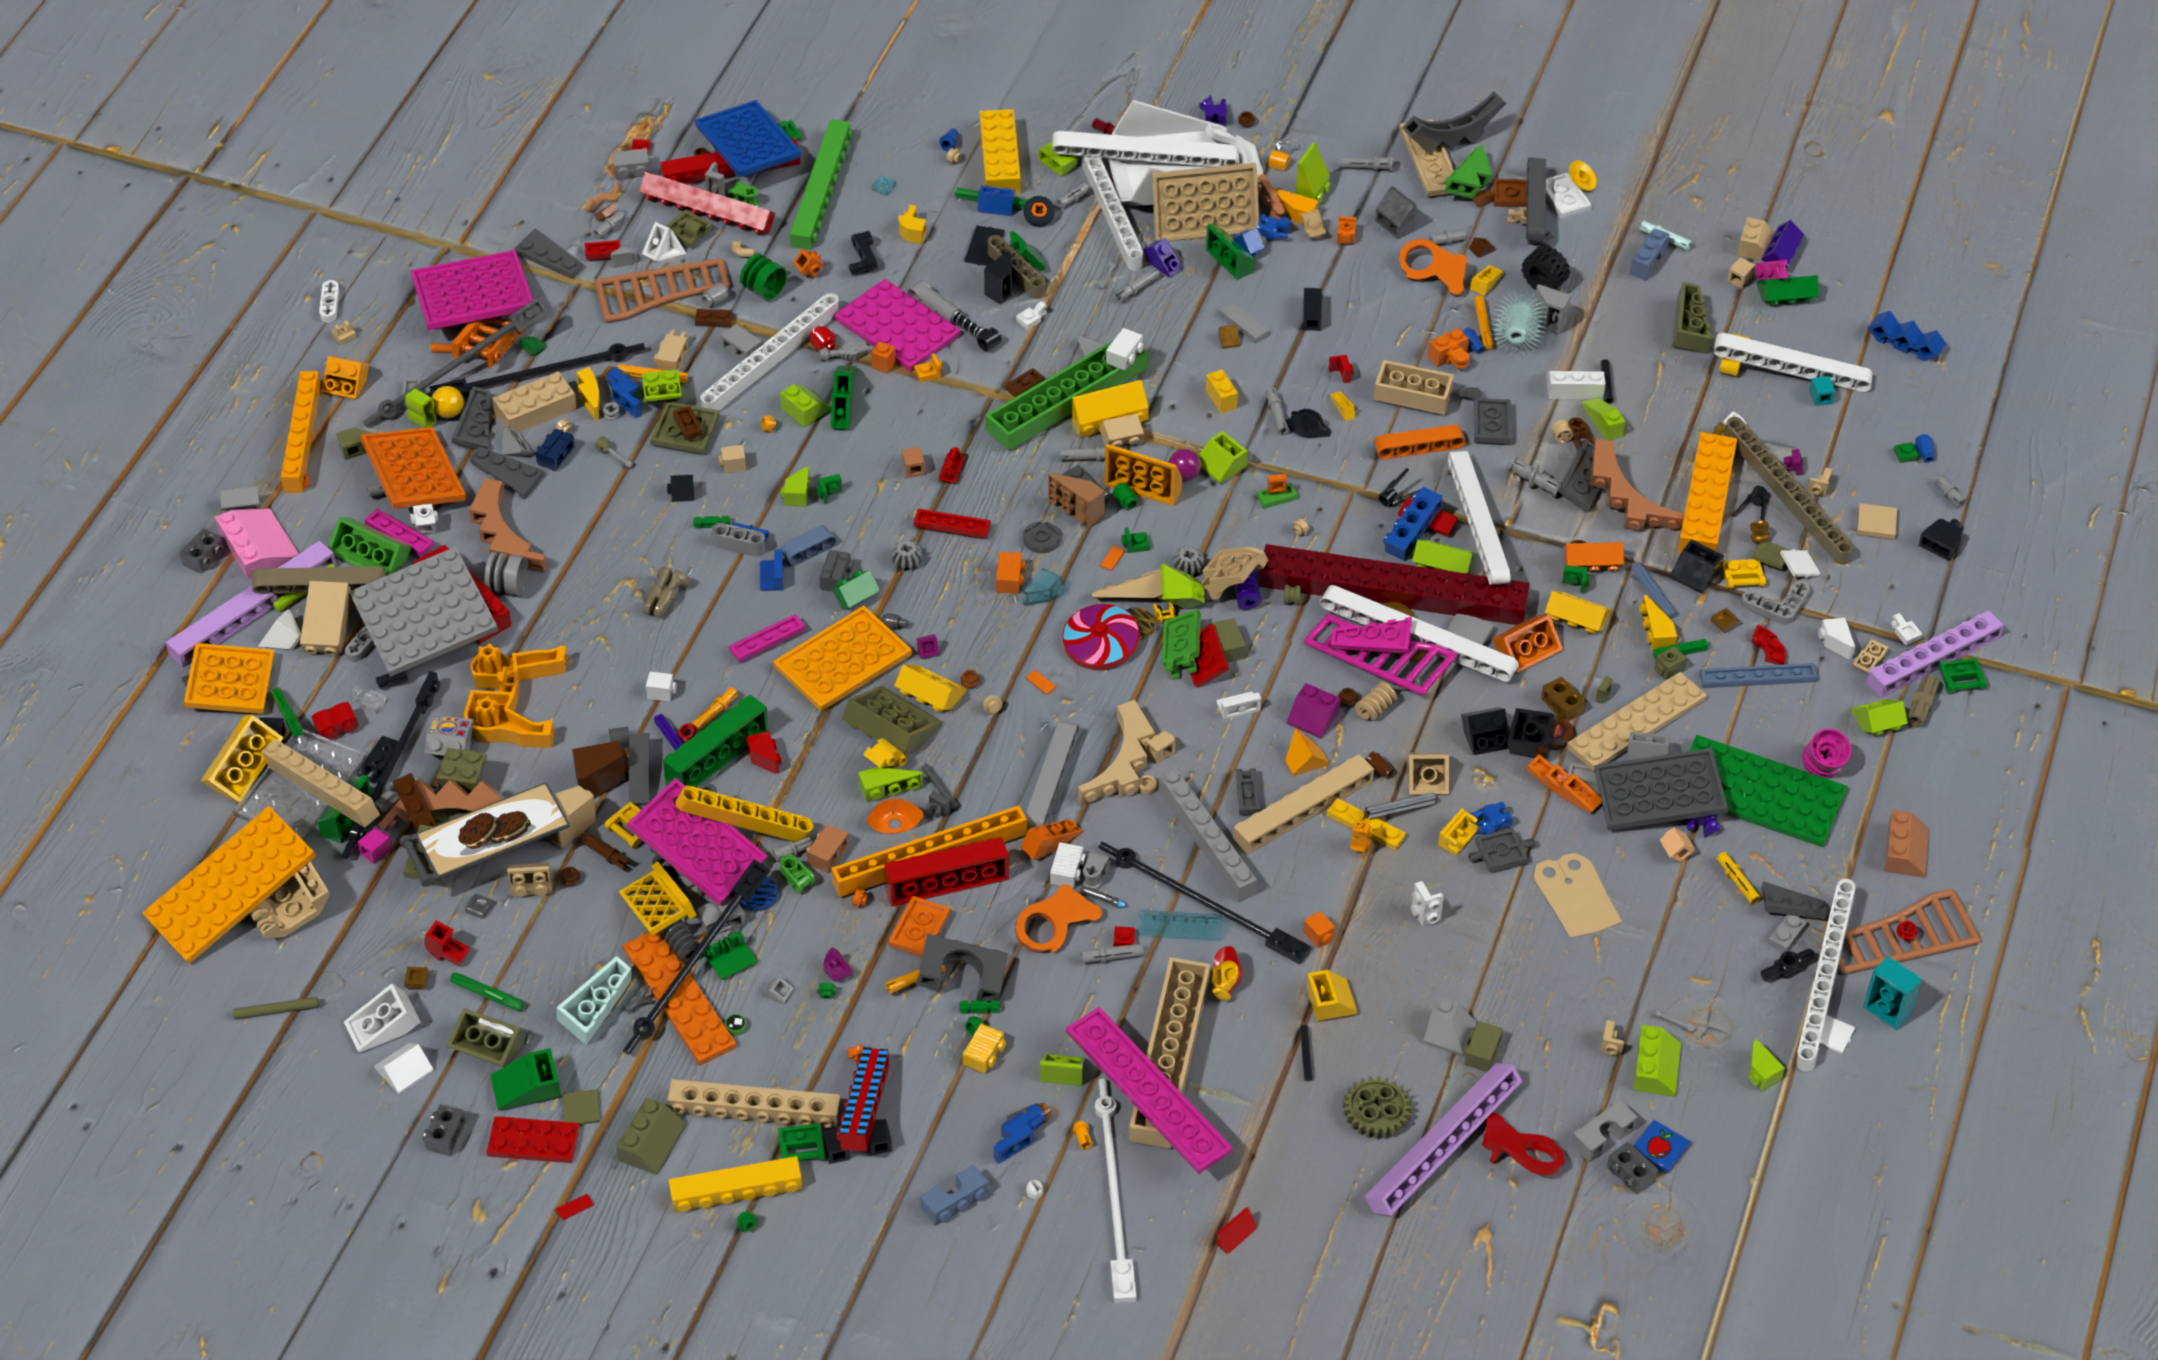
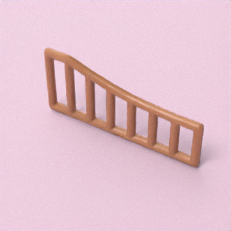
(658, 300)
(1917, 951)

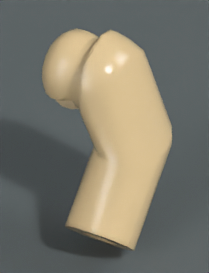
(740, 251)

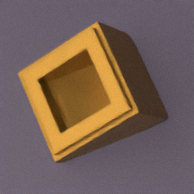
(1229, 336)

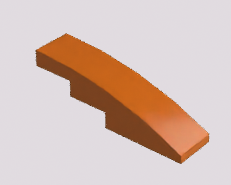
(1563, 784)

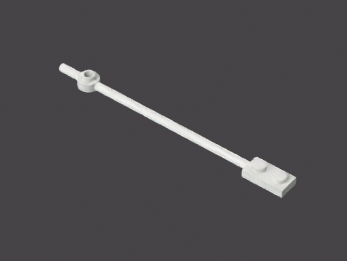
(1121, 1269)

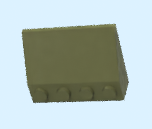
(890, 717)

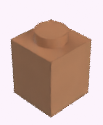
(913, 462)

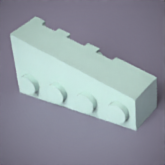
(592, 1002)

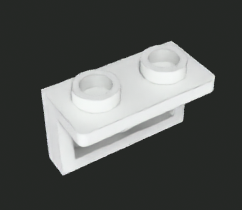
(1426, 907)

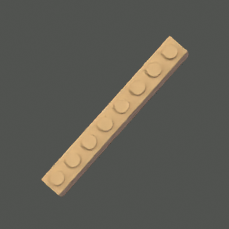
(320, 783)
(1303, 804)

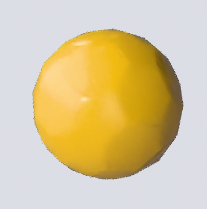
(447, 402)

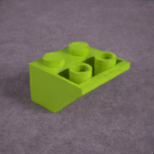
(661, 385)
(1223, 457)

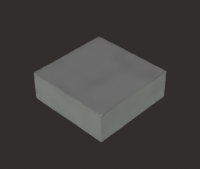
(479, 906)

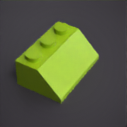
(1443, 556)
(1657, 1061)

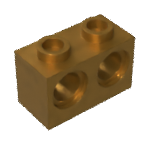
(1563, 699)

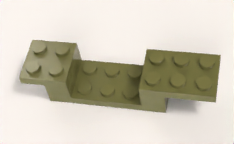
(465, 769)

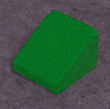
(531, 345)

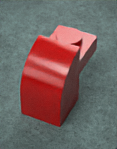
(442, 945)

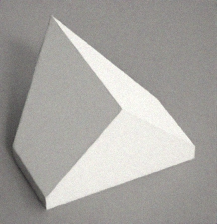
(662, 244)
(283, 633)

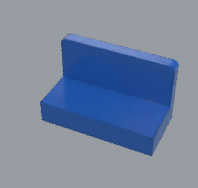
(995, 200)
(772, 573)

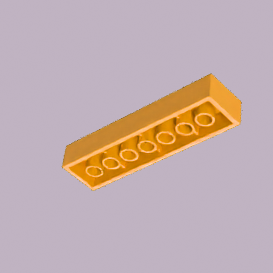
(1708, 490)

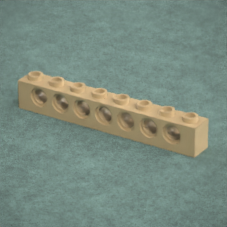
(764, 1098)

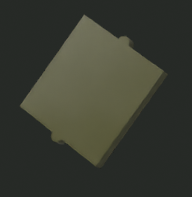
(1769, 554)
(581, 1107)

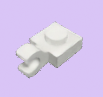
(1030, 317)
(1905, 630)

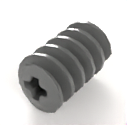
(680, 940)

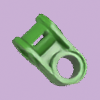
(743, 193)
(795, 873)

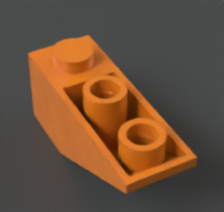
(1044, 839)

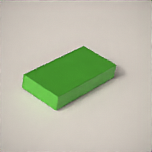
(1272, 499)

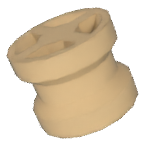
(1562, 431)

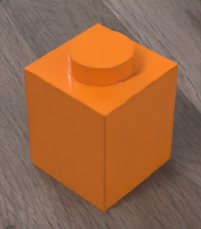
(883, 357)
(1319, 929)

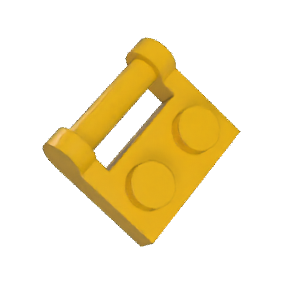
(1743, 573)
(624, 815)

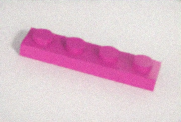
(398, 530)
(767, 638)

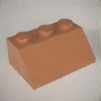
(1906, 845)

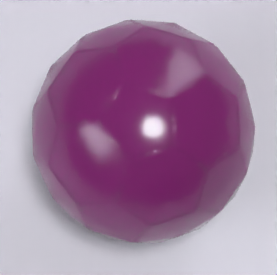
(1187, 463)

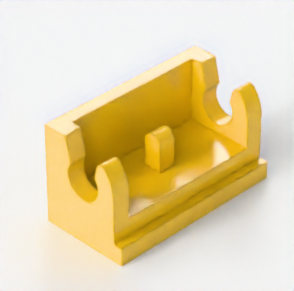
(1458, 832)

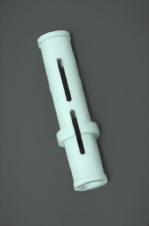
(1673, 239)

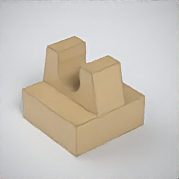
(343, 333)

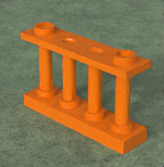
(472, 333)

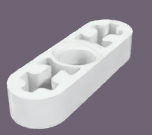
(325, 295)

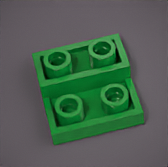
(1027, 251)

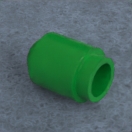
(1125, 496)

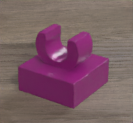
(1794, 462)
(927, 646)

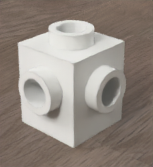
(424, 518)

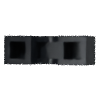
(879, 1142)

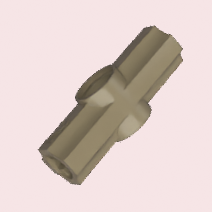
(1923, 700)

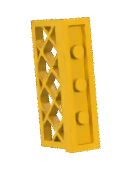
(669, 891)

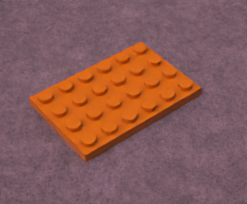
(412, 467)

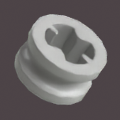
(611, 415)

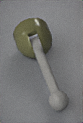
(603, 445)

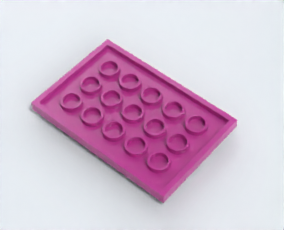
(898, 320)
(700, 848)

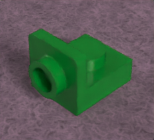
(790, 129)
(828, 486)
(1135, 542)
(1577, 576)

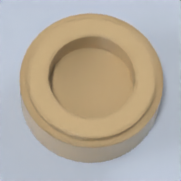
(1147, 784)

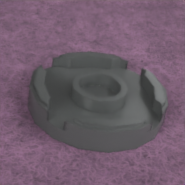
(1041, 537)

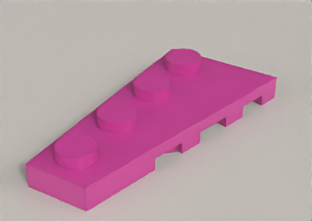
(1382, 637)

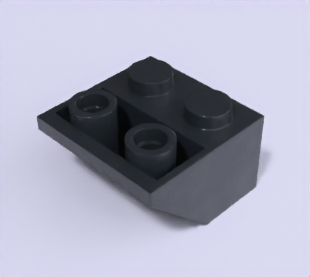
(999, 279)
(1697, 566)
(1486, 729)

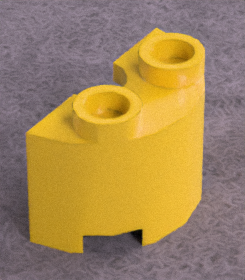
(885, 755)

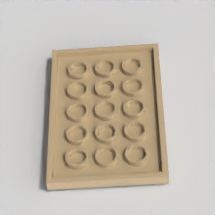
(1199, 196)

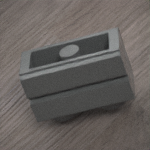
(835, 568)

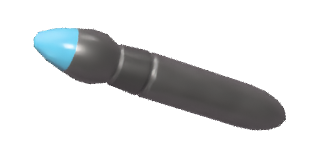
(1102, 896)

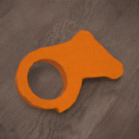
(1446, 266)
(1060, 910)

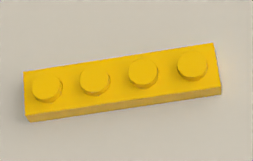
(1382, 831)

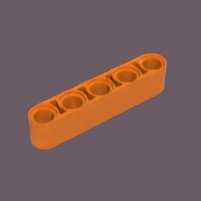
(1419, 441)

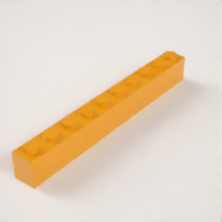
(870, 869)

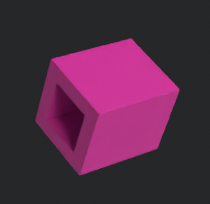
(375, 845)

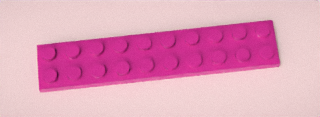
(1149, 1090)

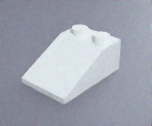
(382, 1019)

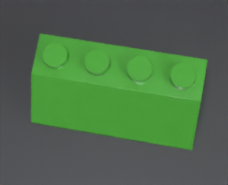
(367, 546)

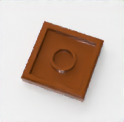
(1509, 192)

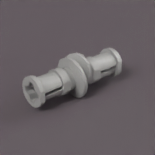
(1534, 476)

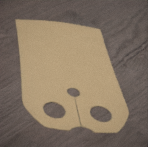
(1581, 905)

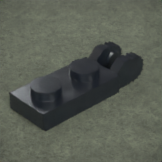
(377, 759)

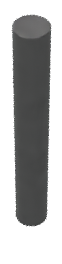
(939, 785)

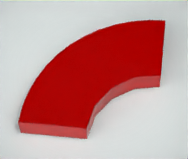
(1771, 646)

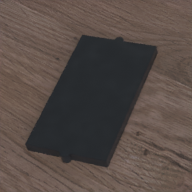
(978, 247)

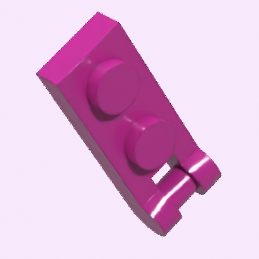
(1771, 270)

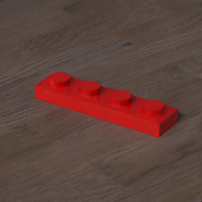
(952, 523)

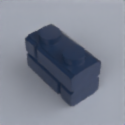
(554, 449)

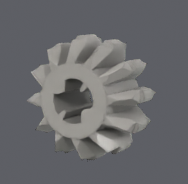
(906, 554)
(1188, 560)

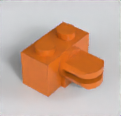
(1450, 349)

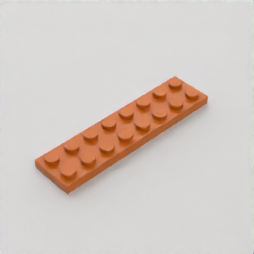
(688, 1007)

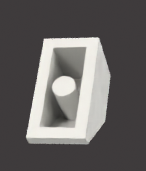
(1837, 637)

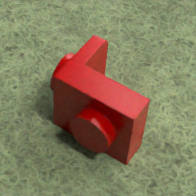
(1341, 364)

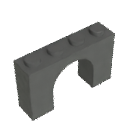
(987, 962)

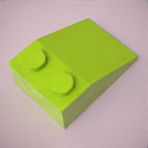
(1312, 175)

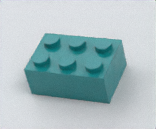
(1892, 993)

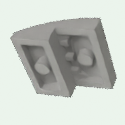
(1471, 628)

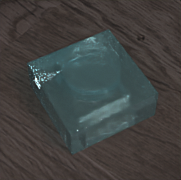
(884, 185)

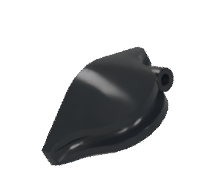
(1308, 424)

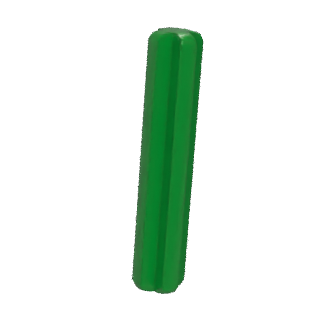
(1684, 648)

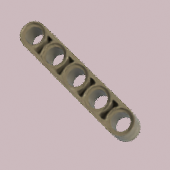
(1022, 272)

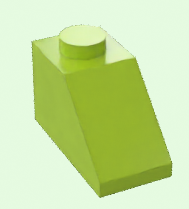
(796, 488)
(1764, 1067)

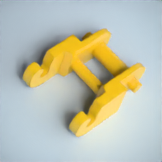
(1157, 612)

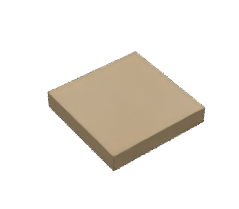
(1876, 521)

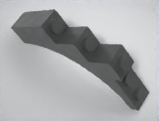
(1451, 131)

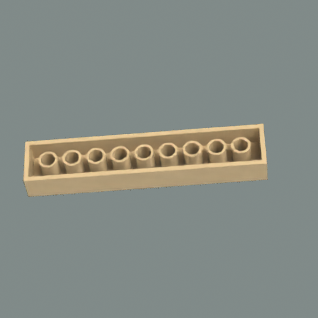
(1173, 1035)

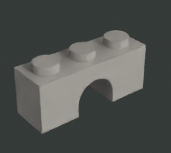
(1615, 1120)

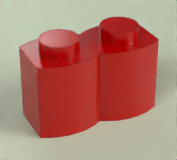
(335, 721)

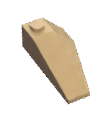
(1146, 586)

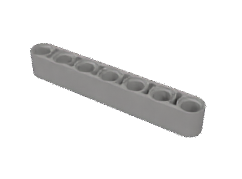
(1051, 774)

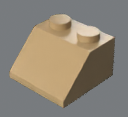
(1755, 238)
(1428, 773)

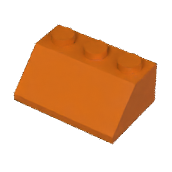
(1529, 641)

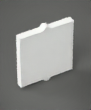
(1800, 563)
(1836, 1035)

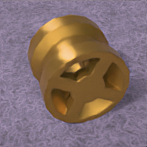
(1759, 531)

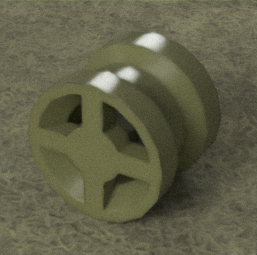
(1292, 594)

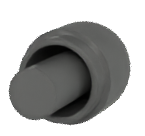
(894, 621)

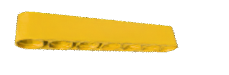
(743, 814)

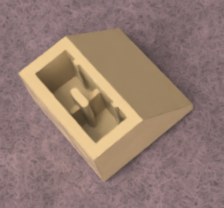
(530, 879)

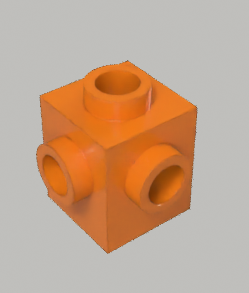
(808, 263)

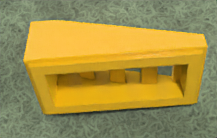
(1484, 281)

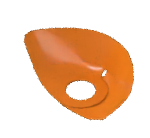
(903, 811)

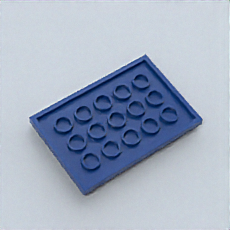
(747, 138)

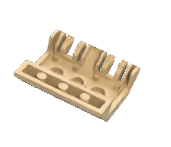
(292, 904)

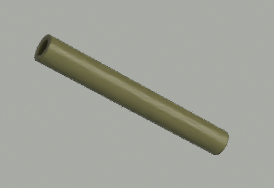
(275, 1007)

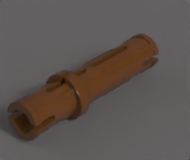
(611, 854)

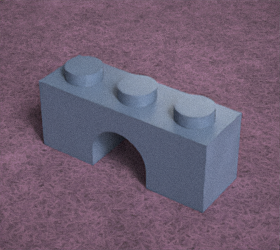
(1652, 248)
(941, 1205)

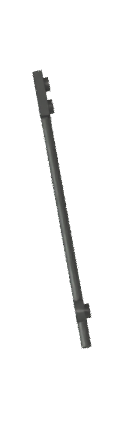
(519, 321)

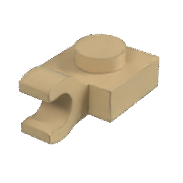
(1517, 215)

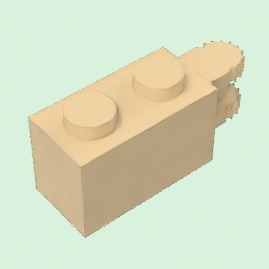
(672, 351)

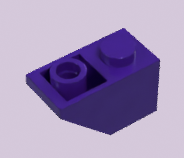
(1162, 257)

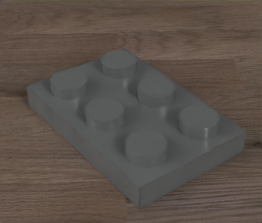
(1492, 420)

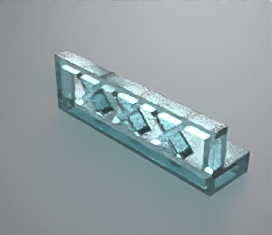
(1179, 924)

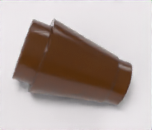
(1379, 764)

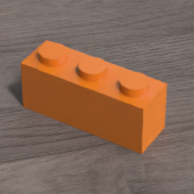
(1595, 555)

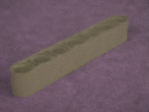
(298, 579)

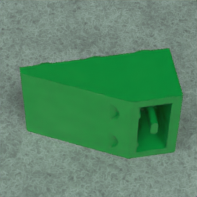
(526, 1080)

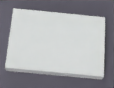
(1566, 196)

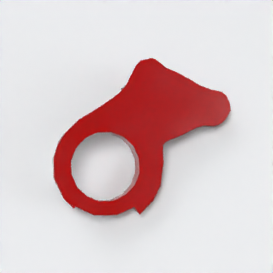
(1503, 1138)

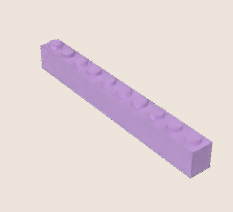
(240, 609)
(1443, 1139)

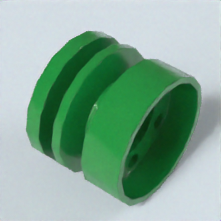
(763, 276)

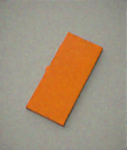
(1112, 558)
(1041, 682)

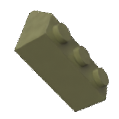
(486, 1038)
(650, 1136)

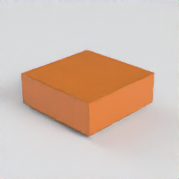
(1276, 483)

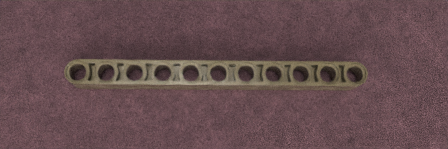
(1789, 491)

